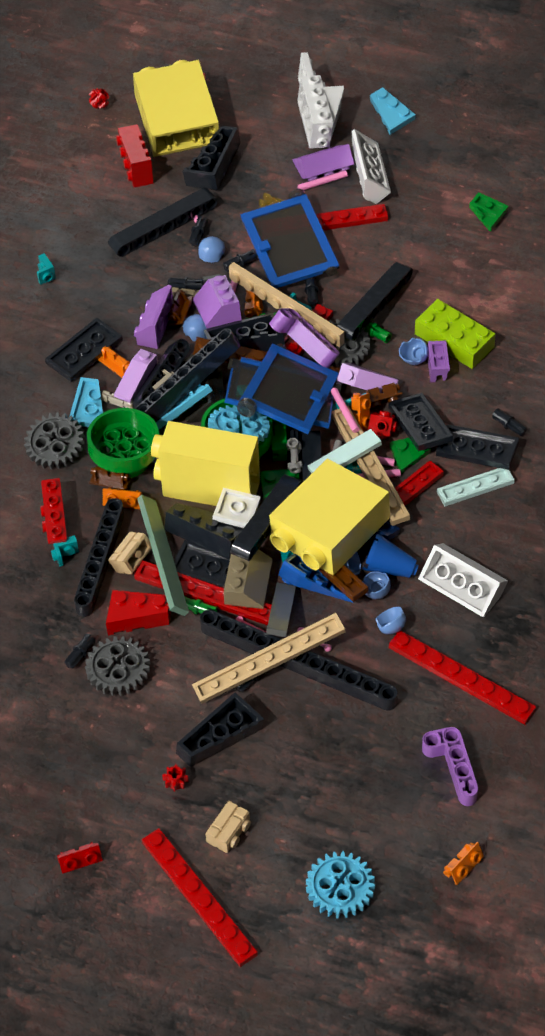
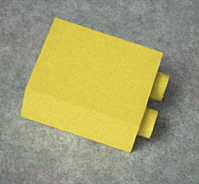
(175, 107)
(202, 461)
(329, 517)

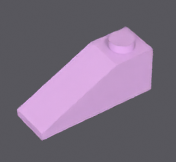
(136, 375)
(363, 377)

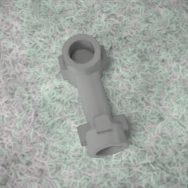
(294, 447)

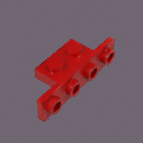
(53, 511)

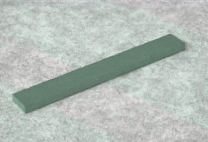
(163, 555)

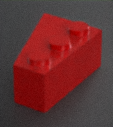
(136, 610)

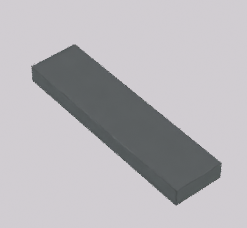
(281, 609)

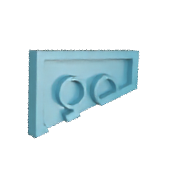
(391, 110)
(87, 402)

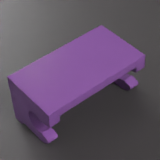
(438, 360)

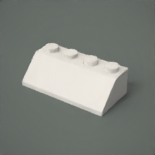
(370, 167)
(462, 579)

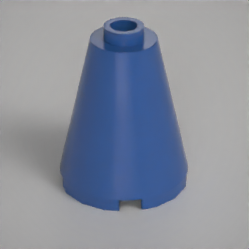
(389, 559)

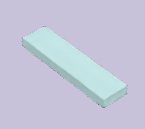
(350, 451)
(475, 486)

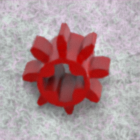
(99, 98)
(175, 777)

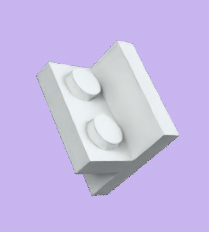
(236, 507)

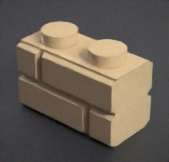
(130, 553)
(228, 826)

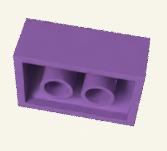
(324, 162)
(217, 302)
(155, 318)

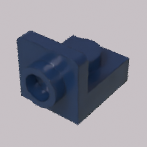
(387, 531)

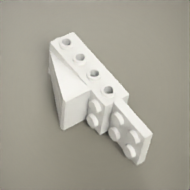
(317, 104)

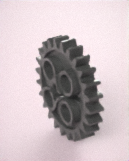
(352, 351)
(54, 440)
(117, 666)

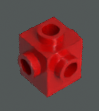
(376, 421)

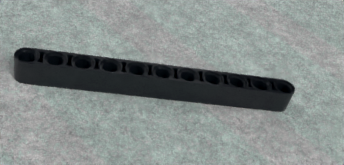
(305, 666)

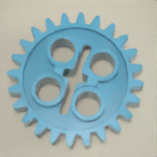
(227, 420)
(356, 893)

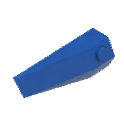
(297, 573)

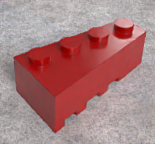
(135, 156)

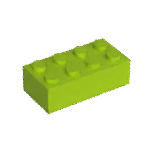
(464, 337)

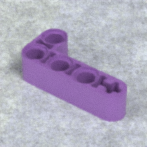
(303, 333)
(456, 766)

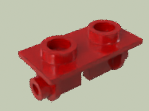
(80, 858)

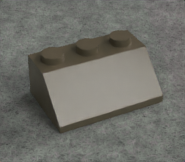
(247, 581)

